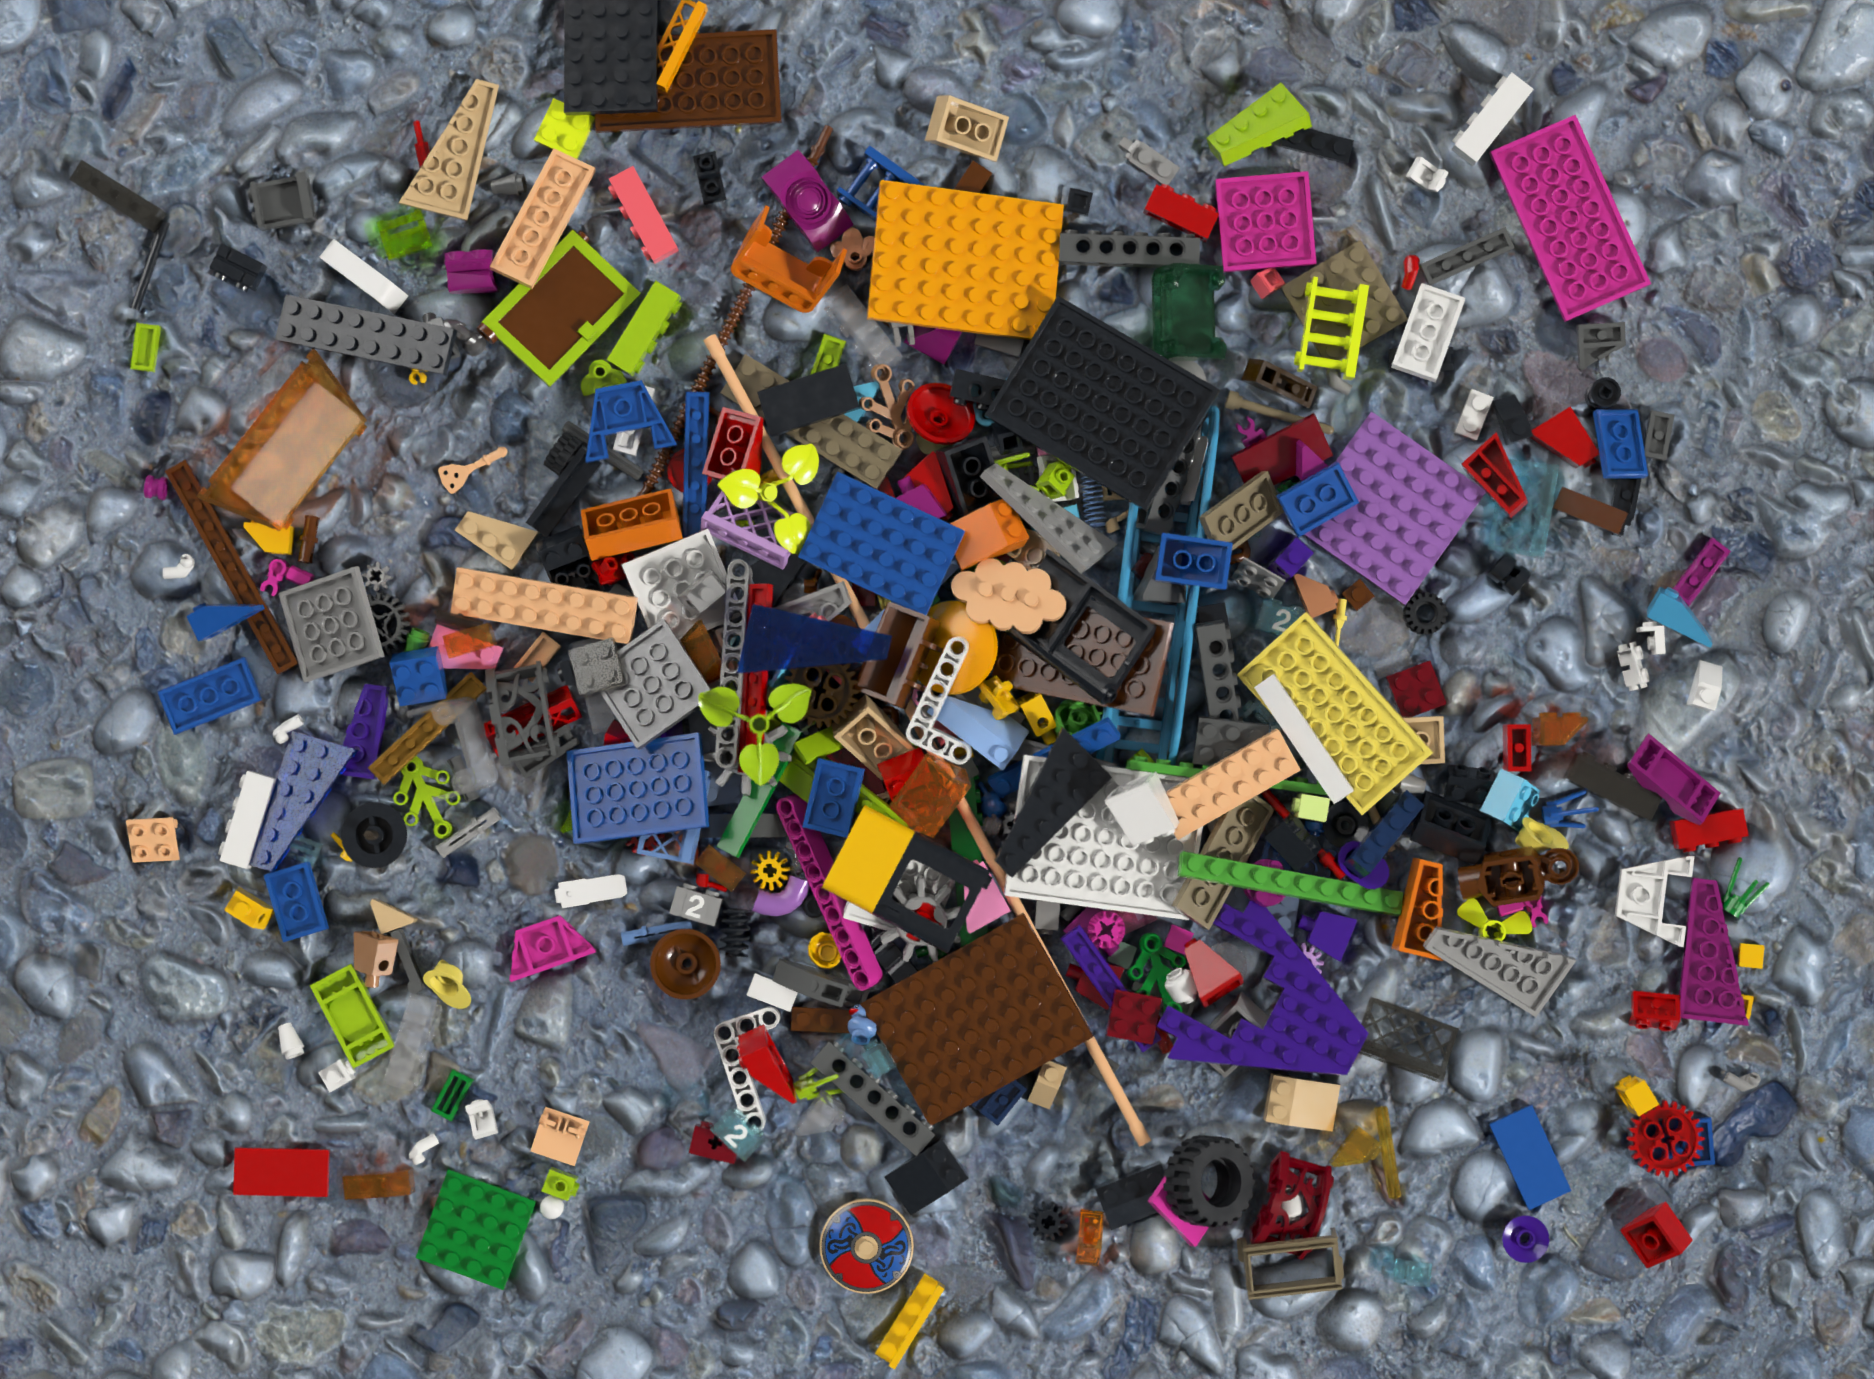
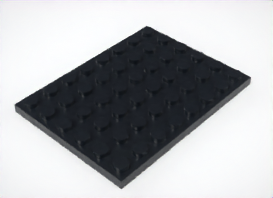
(1102, 403)

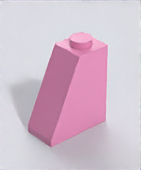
(987, 906)

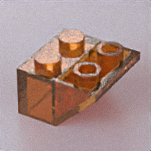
(1554, 730)

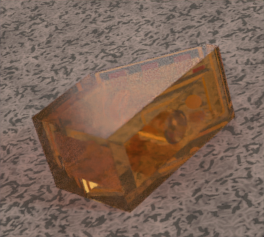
(1089, 1237)

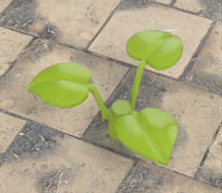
(758, 760)

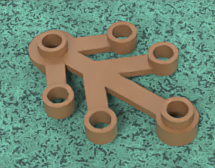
(892, 410)

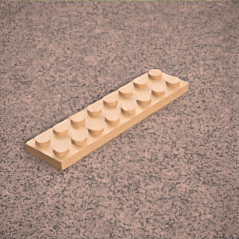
(544, 605)

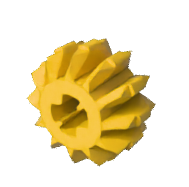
(765, 876)

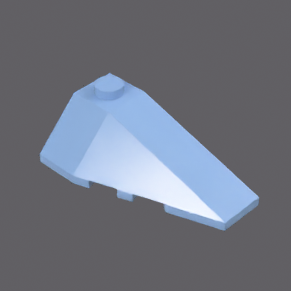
(977, 727)

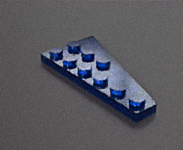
(794, 641)
(300, 789)

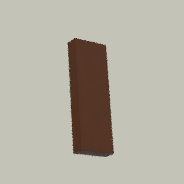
(1590, 510)

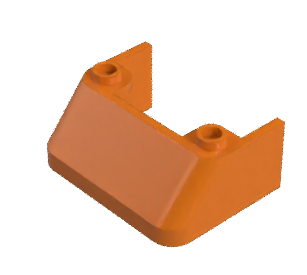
(781, 273)

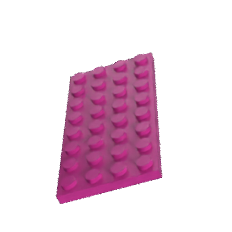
(1570, 218)

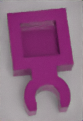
(1251, 435)

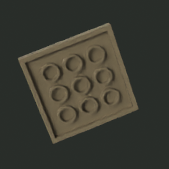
(1346, 272)

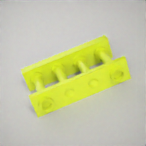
(1353, 320)

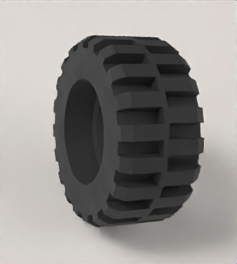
(1232, 1187)

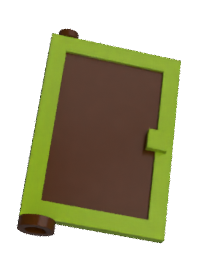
(563, 312)

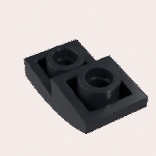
(709, 178)

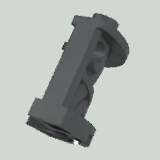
(507, 741)

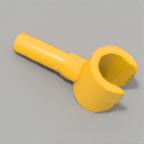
(343, 855)

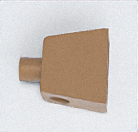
(374, 955)

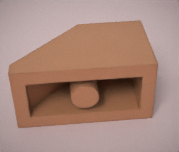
(1314, 595)

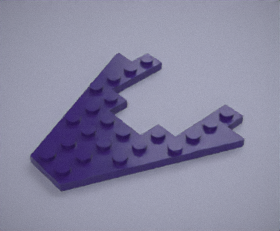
(1307, 1026)

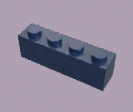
(1383, 834)

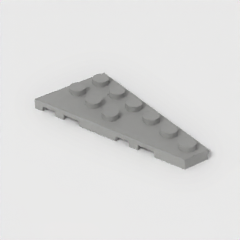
(1061, 529)

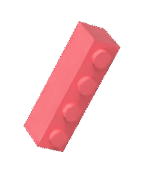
(643, 214)

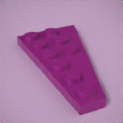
(1708, 968)

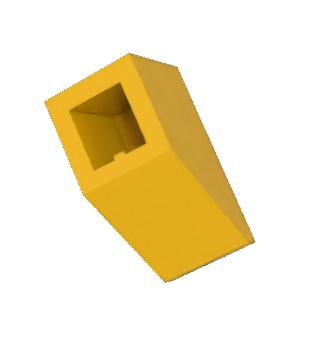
(270, 539)

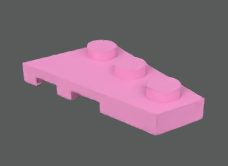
(480, 660)

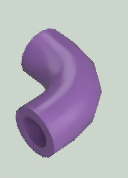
(783, 902)

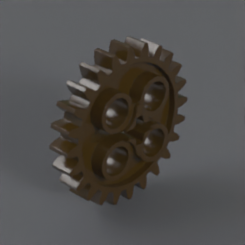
(841, 696)

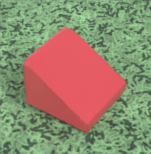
(1267, 282)

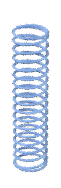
(1099, 524)

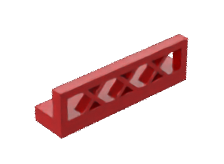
(557, 701)

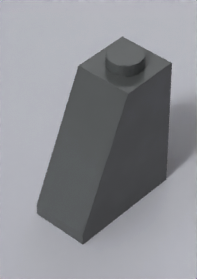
(1155, 591)

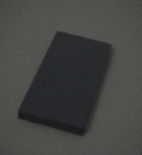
(808, 400)

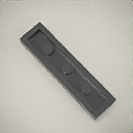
(1466, 256)

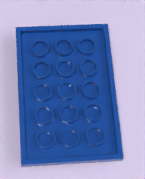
(881, 544)
(636, 791)

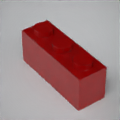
(1181, 212)
(1716, 827)

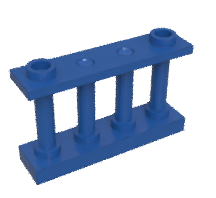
(893, 173)

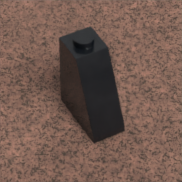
(780, 579)

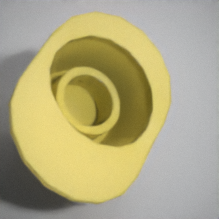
(1540, 836)
(447, 984)

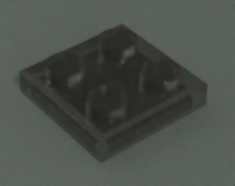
(596, 667)

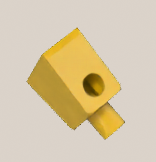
(1034, 708)
(249, 909)

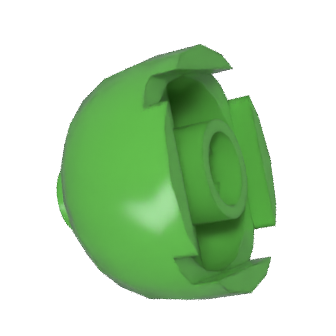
(1075, 716)

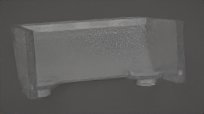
(481, 769)

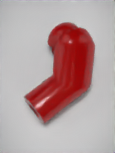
(1411, 268)

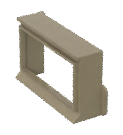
(1291, 1287)

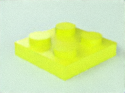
(564, 131)

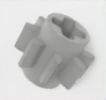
(370, 576)

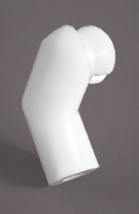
(181, 570)
(421, 1146)

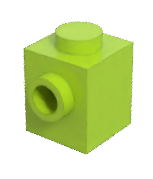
(561, 1184)

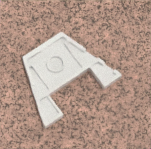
(1643, 895)

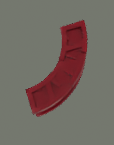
(1280, 1177)

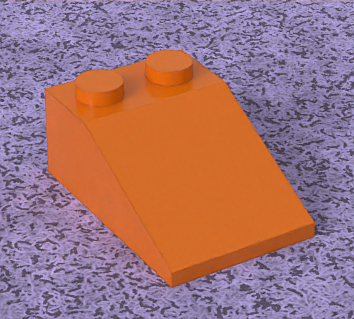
(989, 533)

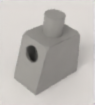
(702, 593)

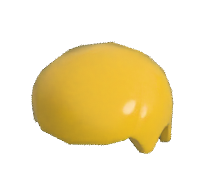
(824, 951)

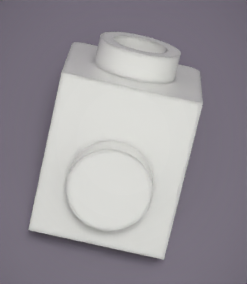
(1427, 175)
(481, 1118)

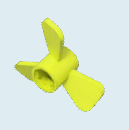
(1515, 924)

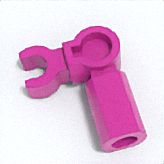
(278, 569)
(1533, 907)

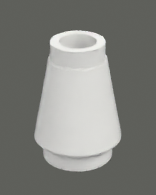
(290, 1042)

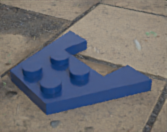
(623, 410)

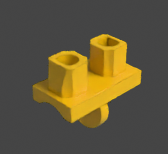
(999, 695)

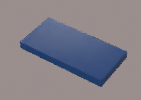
(209, 696)
(1529, 1157)

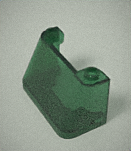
(1186, 312)

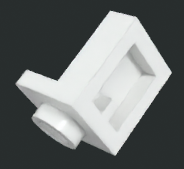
(1656, 640)
(337, 1074)

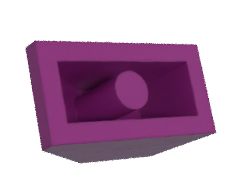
(1307, 461)

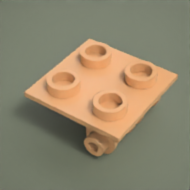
(153, 839)
(559, 1136)

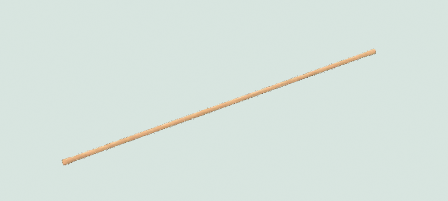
(718, 354)

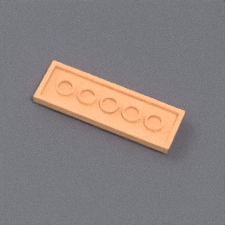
(542, 218)
(1231, 782)

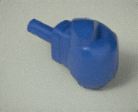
(991, 803)

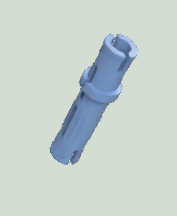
(630, 938)

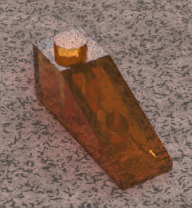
(379, 1184)

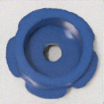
(1314, 827)

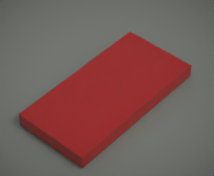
(281, 1172)

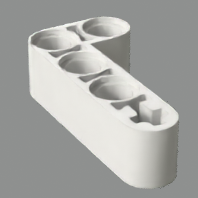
(364, 276)

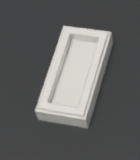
(771, 992)

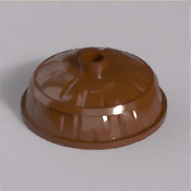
(668, 966)

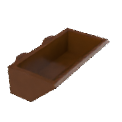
(910, 643)

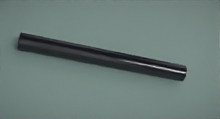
(150, 265)

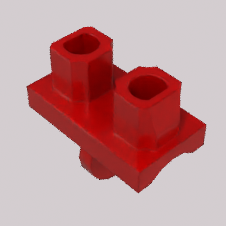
(610, 569)

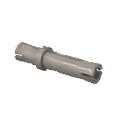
(491, 816)

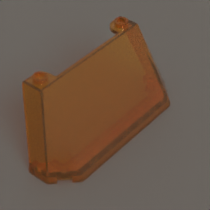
(287, 447)

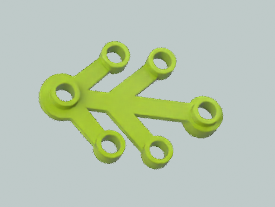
(424, 793)

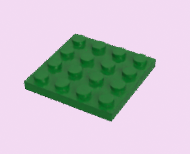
(476, 1229)

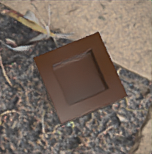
(1357, 595)

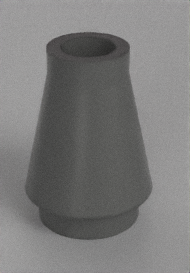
(512, 184)

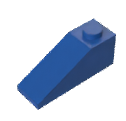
(214, 619)

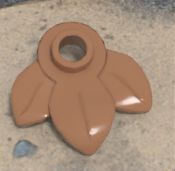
(855, 246)

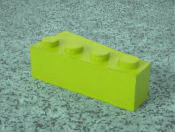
(1260, 124)

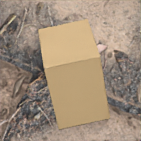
(390, 917)

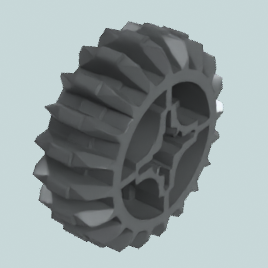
(389, 617)

